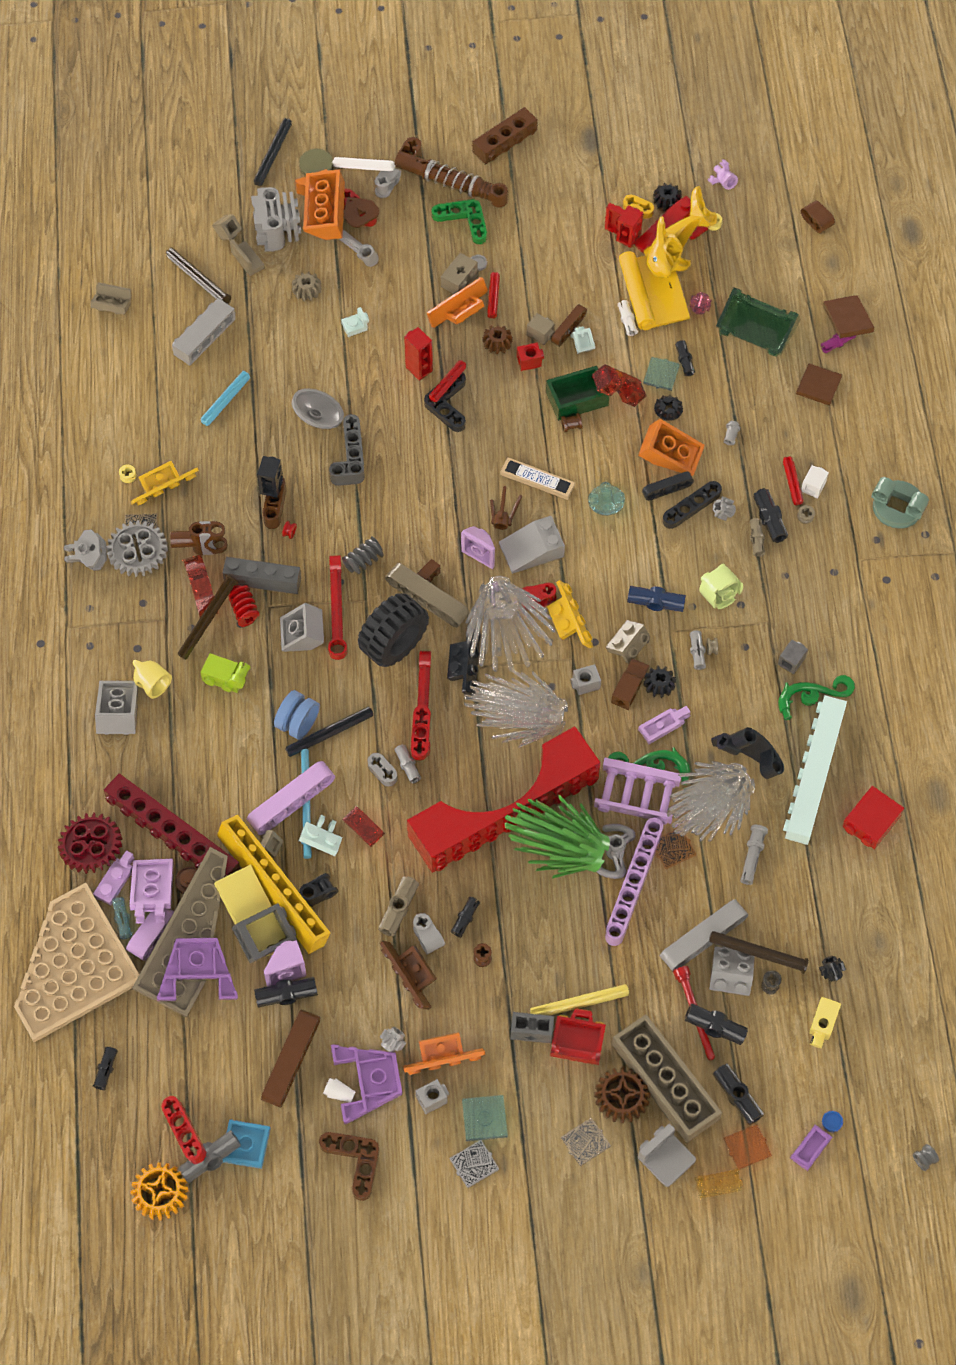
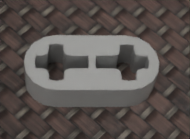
(379, 772)

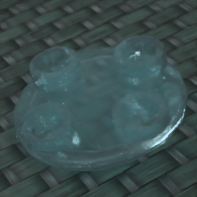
(606, 499)

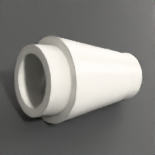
(338, 1091)

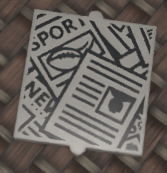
(474, 1164)

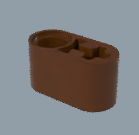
(817, 216)

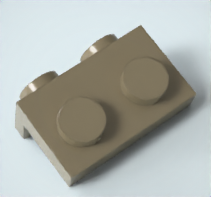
(111, 298)
(629, 640)

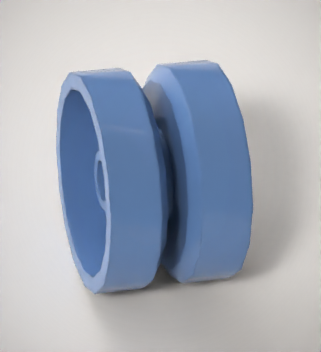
(296, 714)

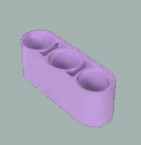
(148, 935)

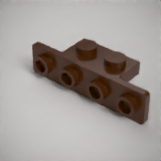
(413, 971)

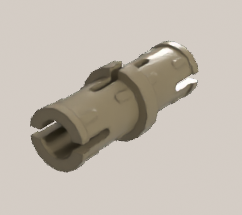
(757, 537)

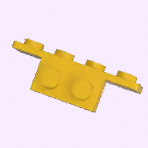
(159, 479)
(567, 617)

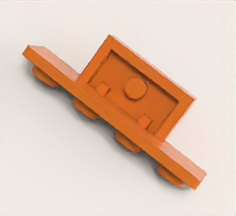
(459, 305)
(442, 1051)

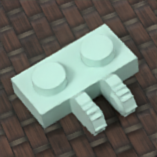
(320, 838)

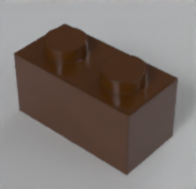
(430, 570)

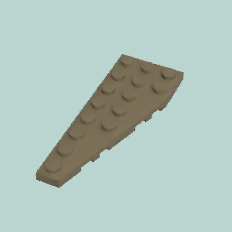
(191, 919)

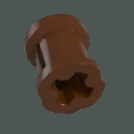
(571, 422)
(482, 961)

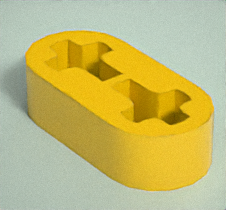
(639, 203)

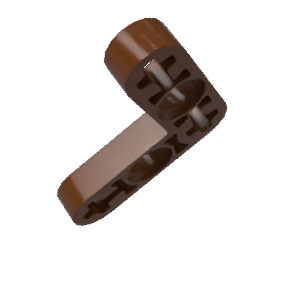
(363, 1158)

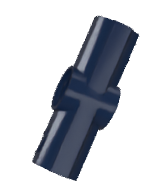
(656, 598)

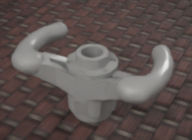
(617, 849)

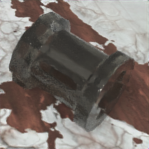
(776, 979)

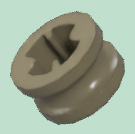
(801, 516)
(712, 646)

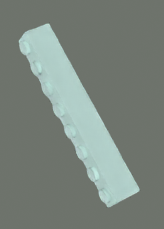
(815, 771)

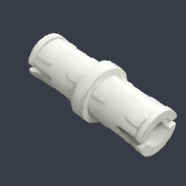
(627, 318)

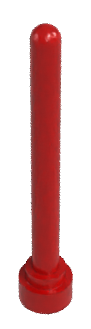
(683, 974)

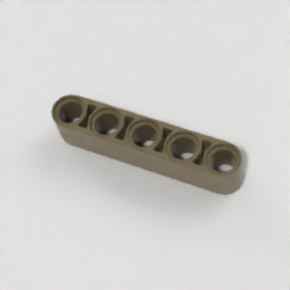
(427, 595)

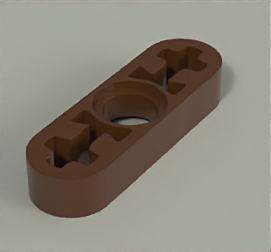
(569, 325)

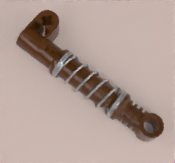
(430, 170)

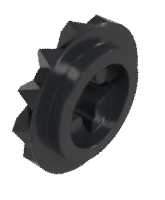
(670, 413)

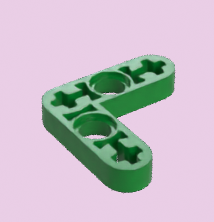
(466, 212)

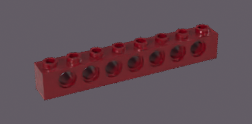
(138, 798)

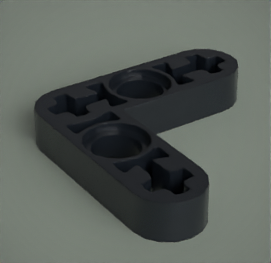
(443, 404)

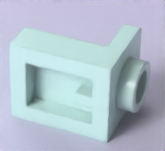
(355, 323)
(583, 339)

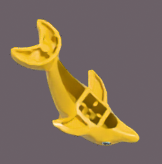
(667, 248)

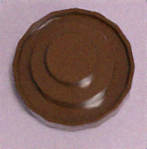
(184, 878)

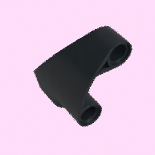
(753, 745)

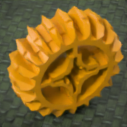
(151, 1188)

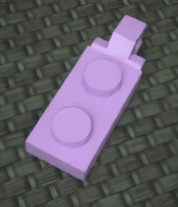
(663, 724)
(114, 879)

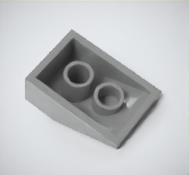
(533, 545)
(116, 707)

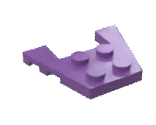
(197, 960)
(377, 1079)

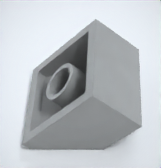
(302, 628)

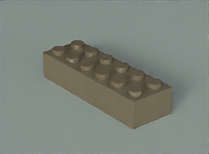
(667, 1078)

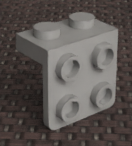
(732, 971)
(666, 1156)

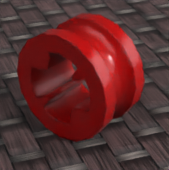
(289, 529)

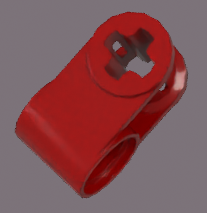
(541, 593)

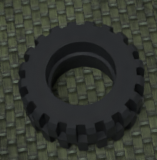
(393, 630)

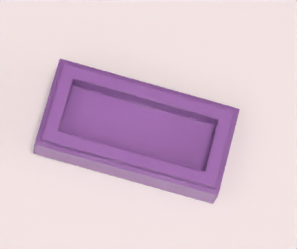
(811, 1147)

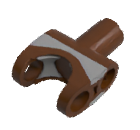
(200, 538)

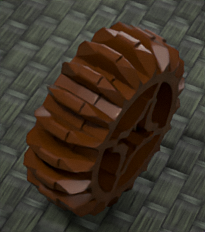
(614, 1095)

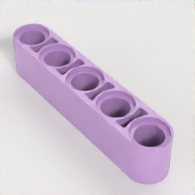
(291, 797)

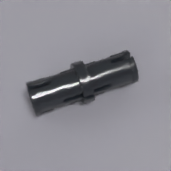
(685, 358)
(465, 917)
(105, 1068)

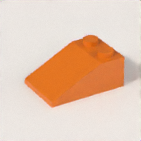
(671, 448)

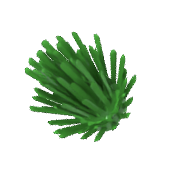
(574, 843)

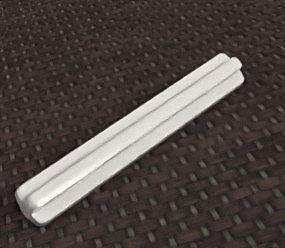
(366, 164)

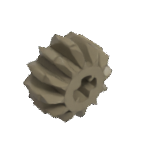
(306, 286)

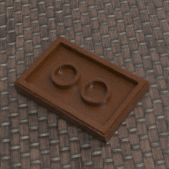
(848, 316)

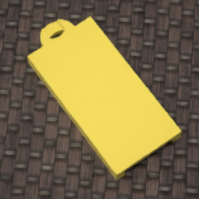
(245, 898)

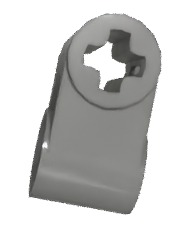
(386, 182)
(428, 936)

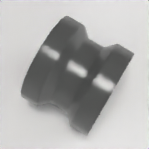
(925, 1157)

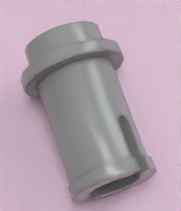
(732, 429)

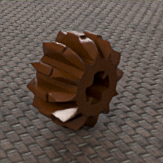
(497, 339)

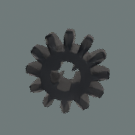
(666, 196)
(659, 681)

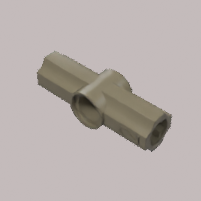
(393, 916)

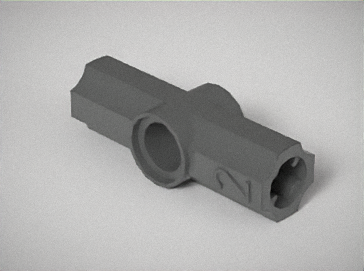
(214, 1154)

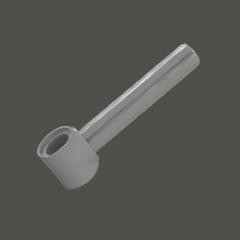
(361, 250)

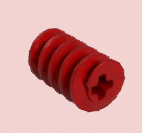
(243, 605)

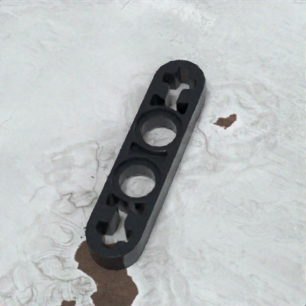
(691, 504)

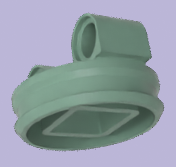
(902, 490)

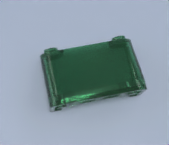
(757, 322)

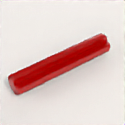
(493, 295)
(447, 381)
(793, 481)

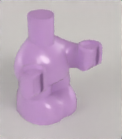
(724, 176)

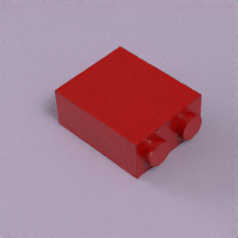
(873, 817)

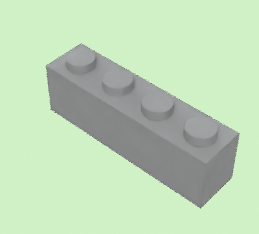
(203, 331)

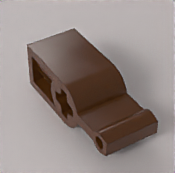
(629, 684)

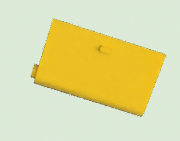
(652, 297)

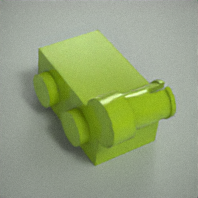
(224, 673)

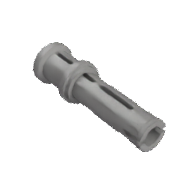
(754, 846)

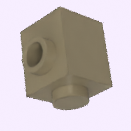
(227, 227)
(540, 329)

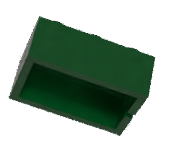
(575, 393)

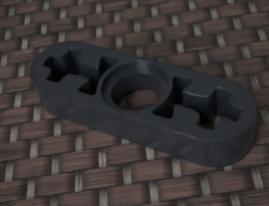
(667, 486)

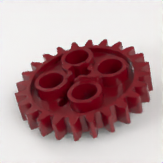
(90, 843)

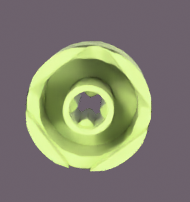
(720, 587)

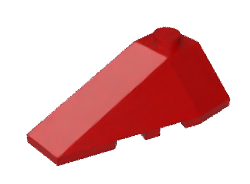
(675, 213)

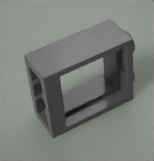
(246, 941)

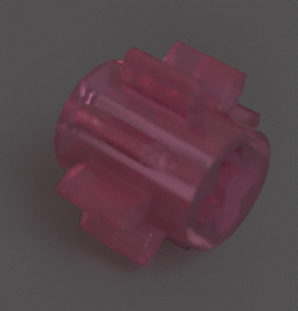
(700, 303)

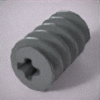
(363, 555)

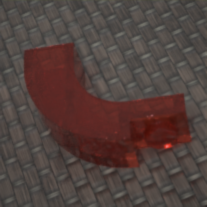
(199, 582)

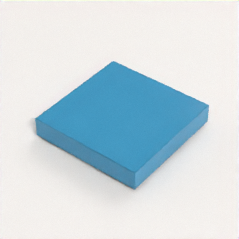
(253, 1144)

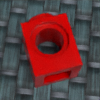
(526, 362)

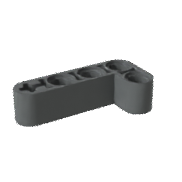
(353, 464)

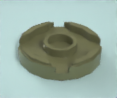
(315, 161)

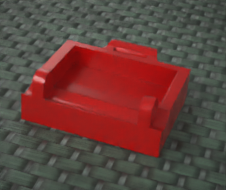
(578, 1038)

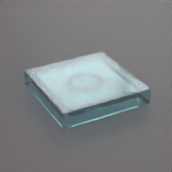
(484, 1118)

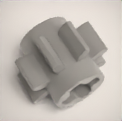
(724, 508)
(392, 1039)

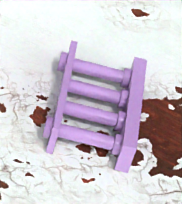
(632, 772)

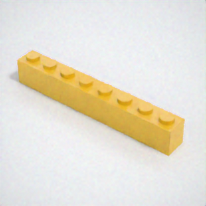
(277, 887)

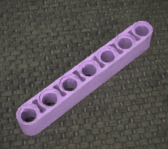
(630, 889)

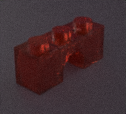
(610, 380)

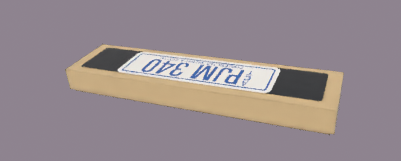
(537, 478)

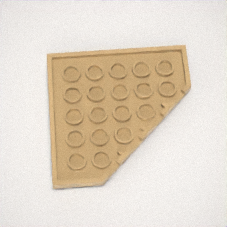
(72, 965)

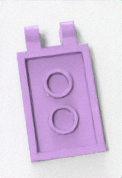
(151, 888)

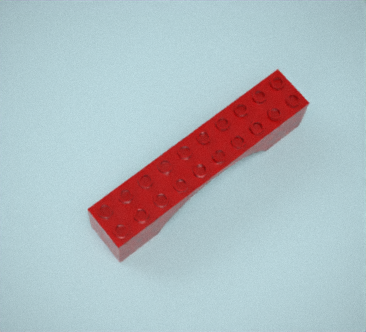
(449, 833)

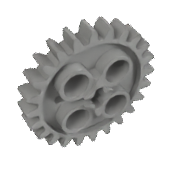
(119, 552)

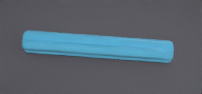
(225, 398)

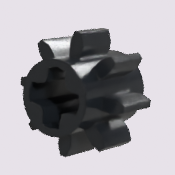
(832, 968)

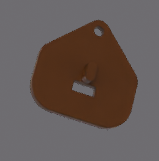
(358, 207)

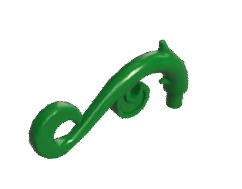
(814, 689)
(674, 756)

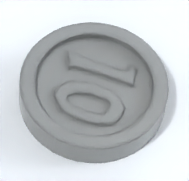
(482, 261)

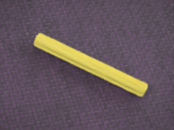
(581, 1001)

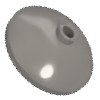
(317, 408)

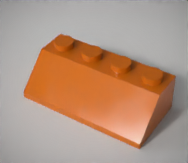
(324, 204)

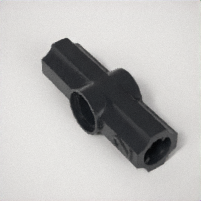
(770, 515)
(285, 992)
(716, 1024)
(746, 1105)

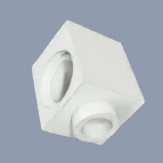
(814, 481)

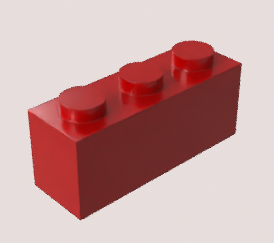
(418, 353)

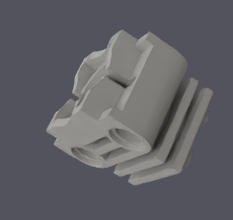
(273, 219)

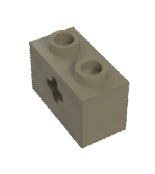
(459, 273)

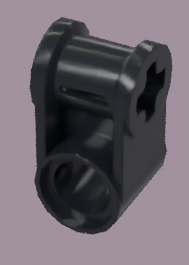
(320, 888)

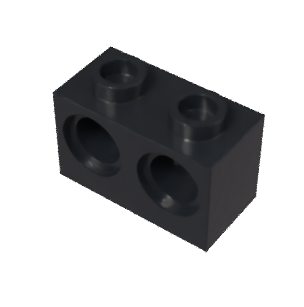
(270, 476)

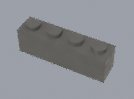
(263, 575)

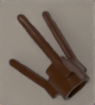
(501, 519)

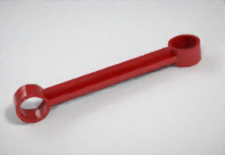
(336, 607)
(423, 688)

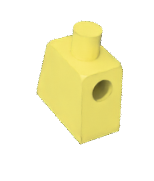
(825, 1014)

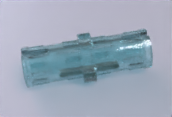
(119, 906)

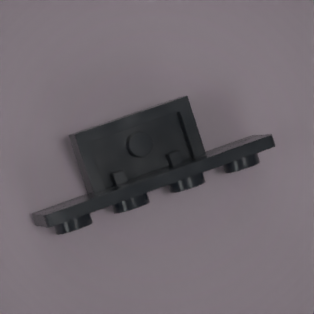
(462, 665)

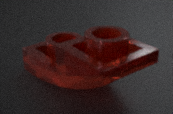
(363, 826)

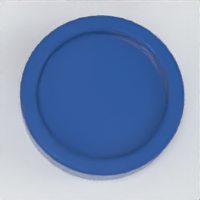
(832, 1121)

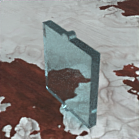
(661, 373)

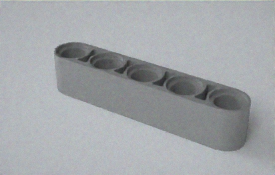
(698, 938)

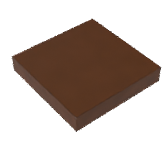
(819, 384)

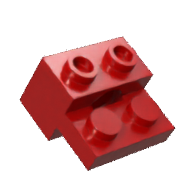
(624, 223)

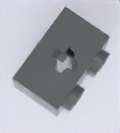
(532, 1027)

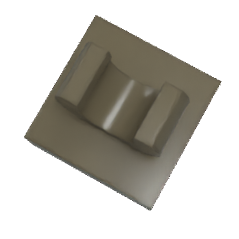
(271, 842)

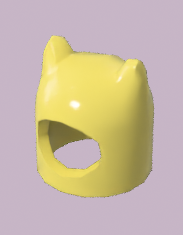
(151, 678)

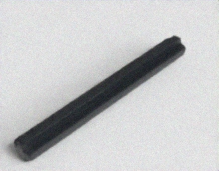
(272, 152)
(329, 731)

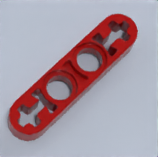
(182, 1130)

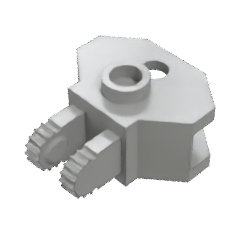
(88, 550)

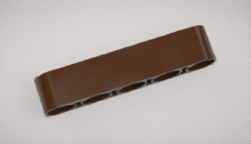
(290, 1058)

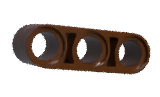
(274, 509)

